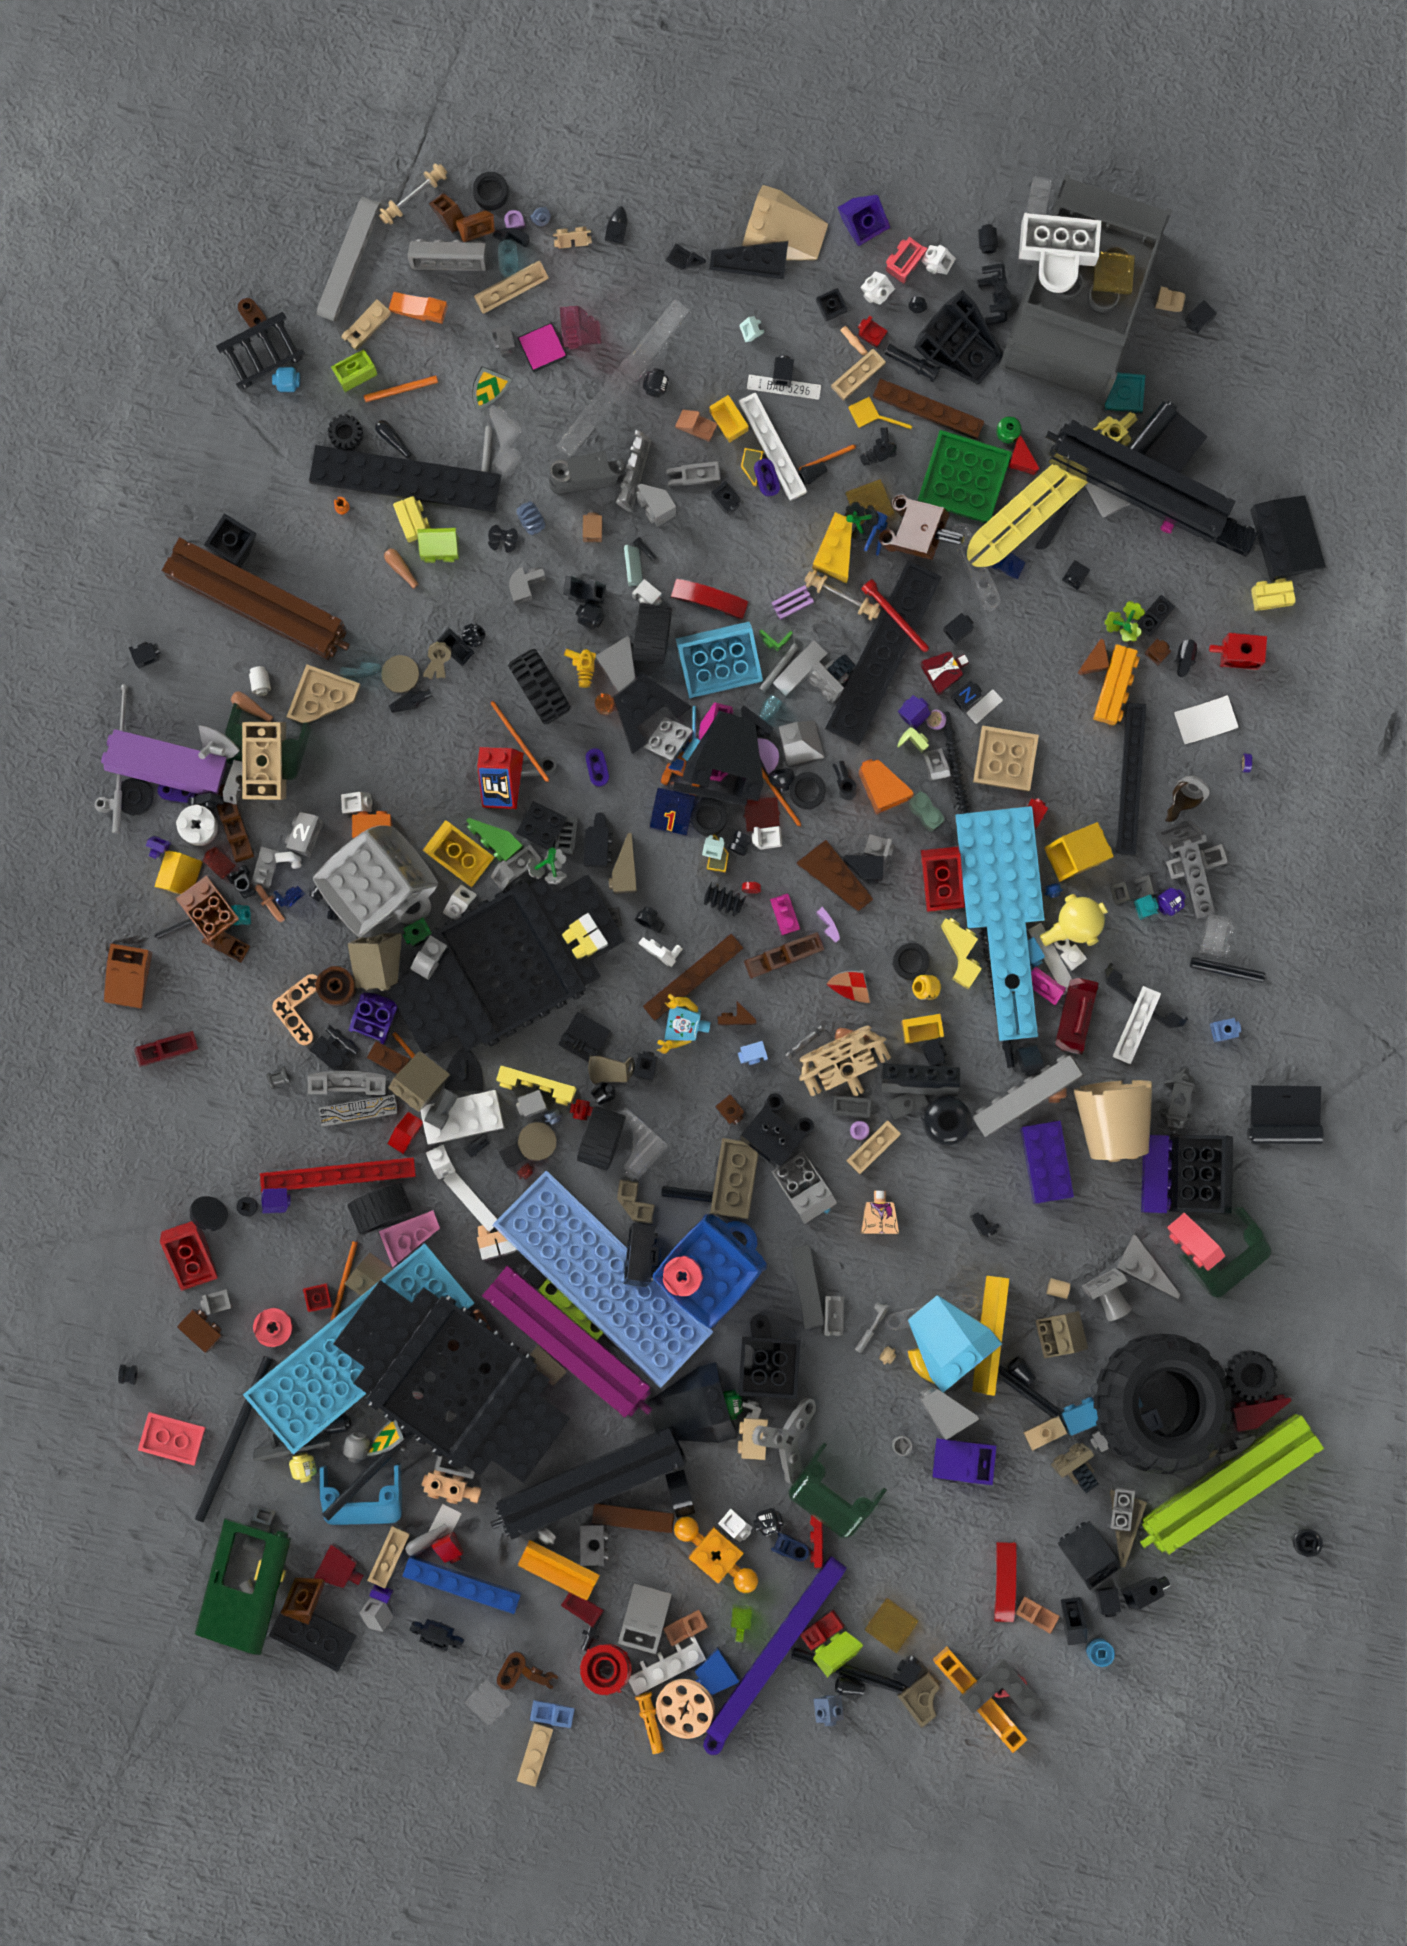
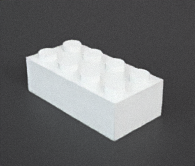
(468, 1117)

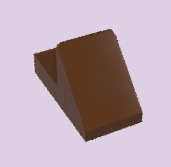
(743, 1017)

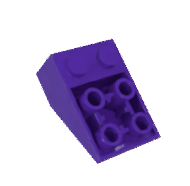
(964, 1461)

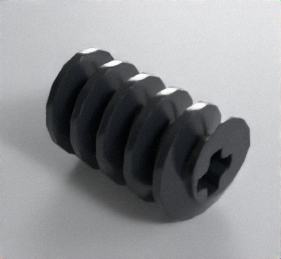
(724, 900)

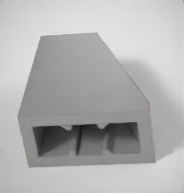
(618, 664)

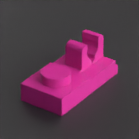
(785, 914)
(1046, 986)

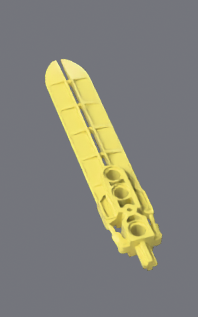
(1040, 512)

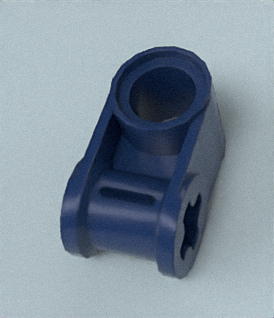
(789, 1547)

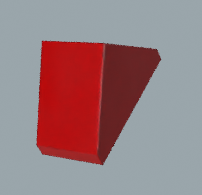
(1022, 458)
(405, 1132)

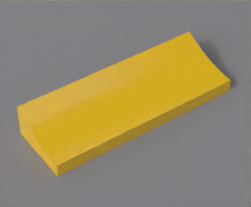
(993, 1317)

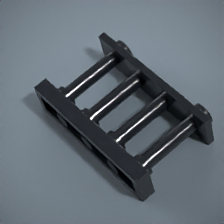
(244, 339)

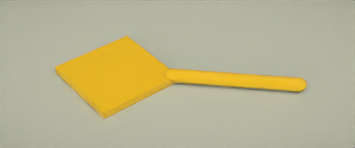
(865, 412)

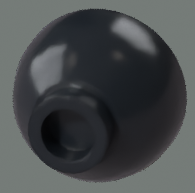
(781, 778)

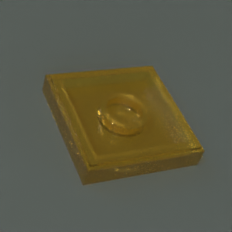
(1114, 273)
(871, 494)
(891, 1625)

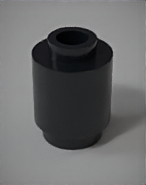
(988, 239)
(339, 1425)

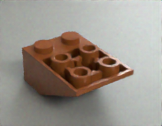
(207, 908)
(126, 975)

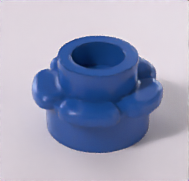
(1053, 890)

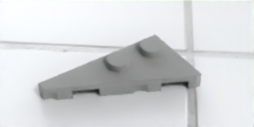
(1141, 1265)

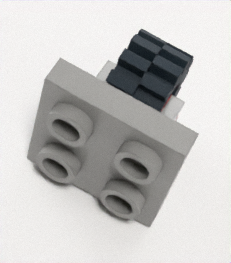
(831, 677)

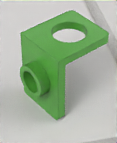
(769, 642)

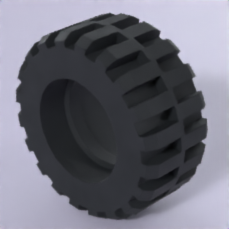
(539, 686)

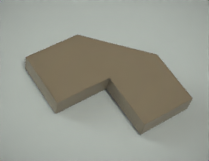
(636, 1210)

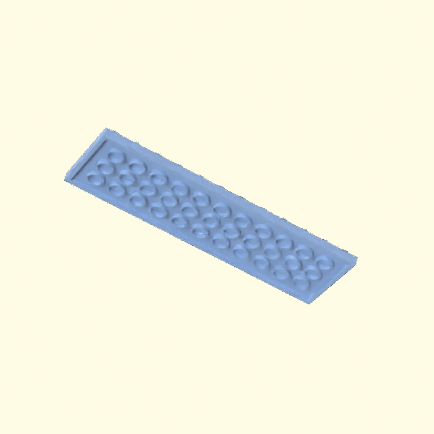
(589, 1270)

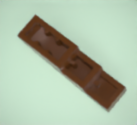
(235, 829)
(784, 955)
(633, 1518)

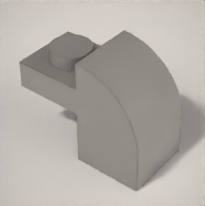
(519, 584)
(427, 958)

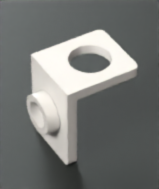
(458, 903)

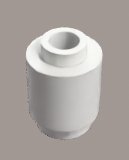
(259, 681)

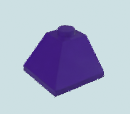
(864, 218)

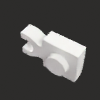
(1072, 955)

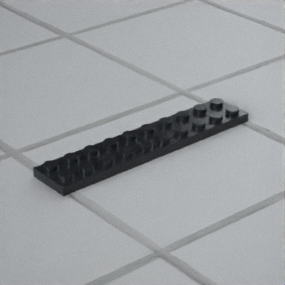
(405, 478)
(882, 654)

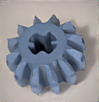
(530, 518)

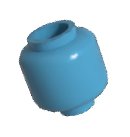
(286, 379)

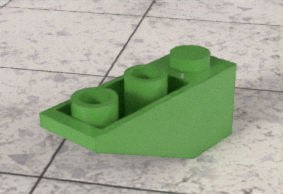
(499, 840)

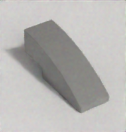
(799, 668)
(1210, 858)

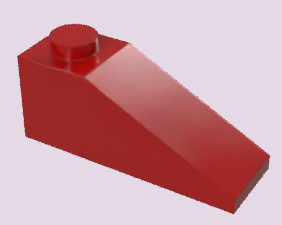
(448, 1548)

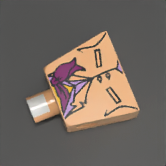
(879, 1216)

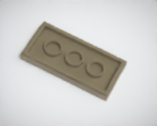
(734, 1180)

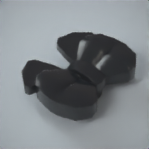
(496, 535)

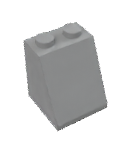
(945, 1412)

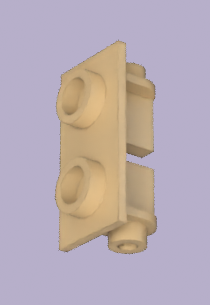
(579, 235)

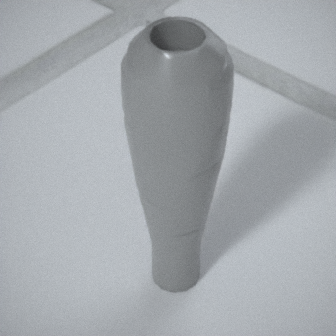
(422, 1542)

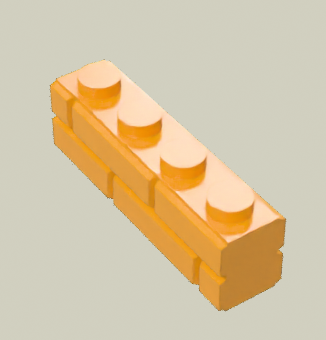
(1115, 685)

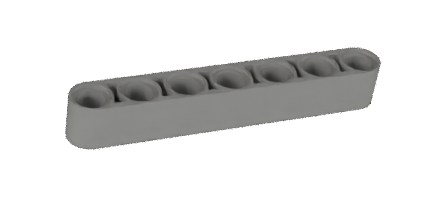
(348, 259)

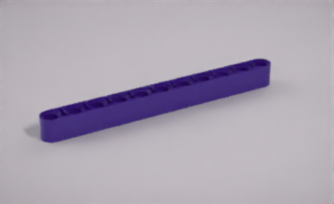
(776, 1649)

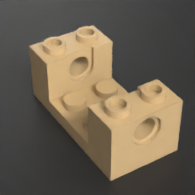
(265, 740)

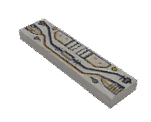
(358, 1110)

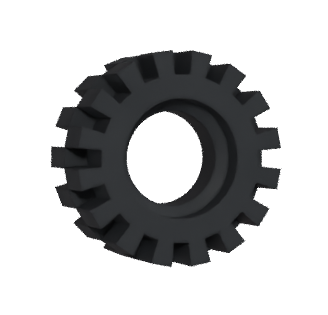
(345, 421)

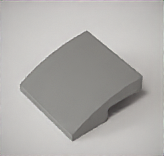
(1105, 501)

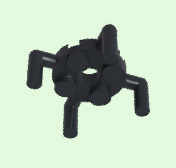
(1001, 296)

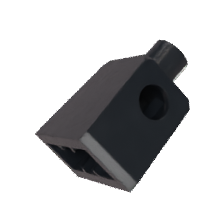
(1144, 1592)

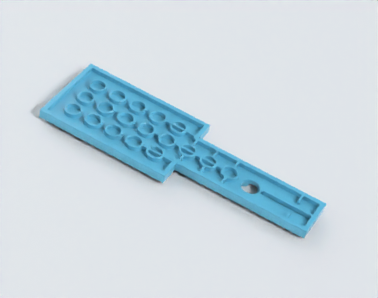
(1004, 895)

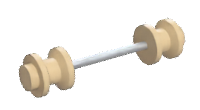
(393, 210)
(865, 607)

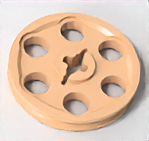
(693, 1707)

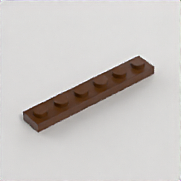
(928, 409)
(694, 976)

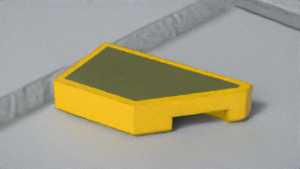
(749, 459)
(716, 864)

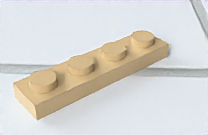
(511, 287)

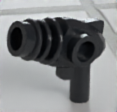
(881, 451)

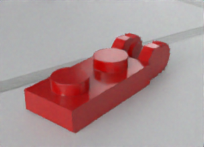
(817, 1538)

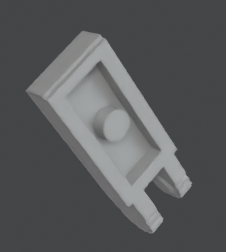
(695, 474)

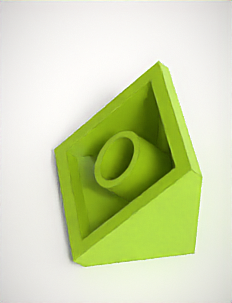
(354, 370)

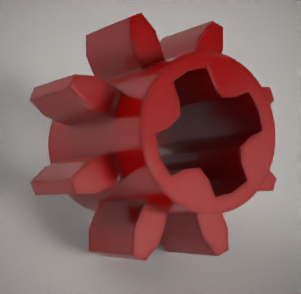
(581, 1109)

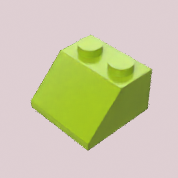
(438, 544)
(837, 1653)

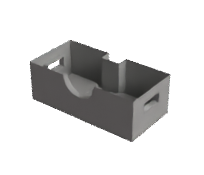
(233, 784)

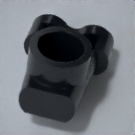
(240, 879)

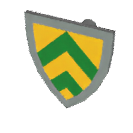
(386, 1439)

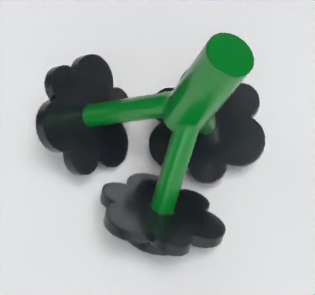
(856, 514)

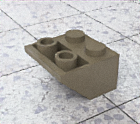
(1061, 1334)

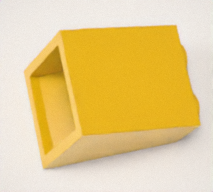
(1078, 851)

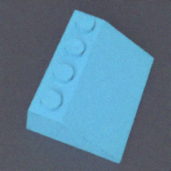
(719, 659)

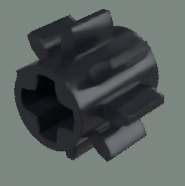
(473, 635)

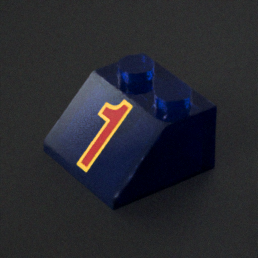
(672, 811)

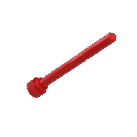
(872, 590)

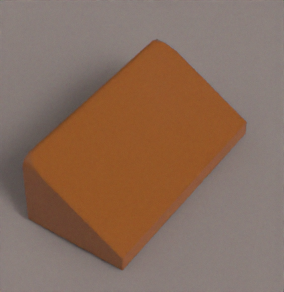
(476, 225)

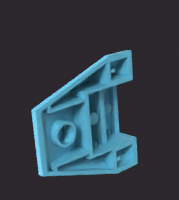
(950, 1341)

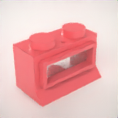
(905, 259)

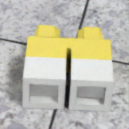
(588, 944)

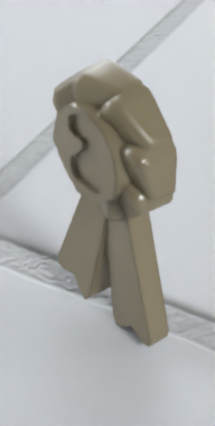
(438, 653)

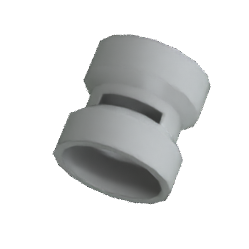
(902, 1445)

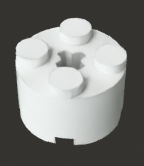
(205, 818)

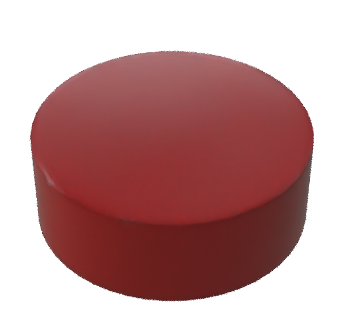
(751, 887)

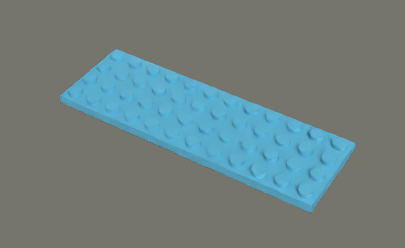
(318, 1377)

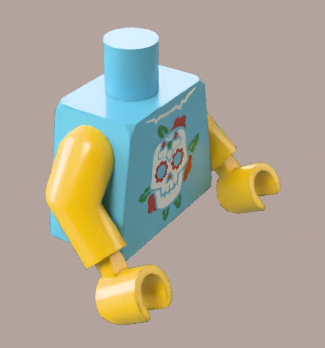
(682, 1023)

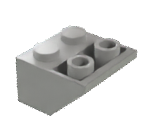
(657, 504)

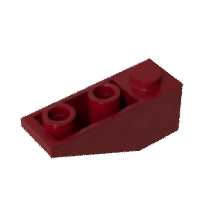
(1253, 1415)

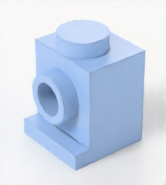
(752, 1053)

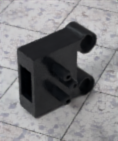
(773, 1136)

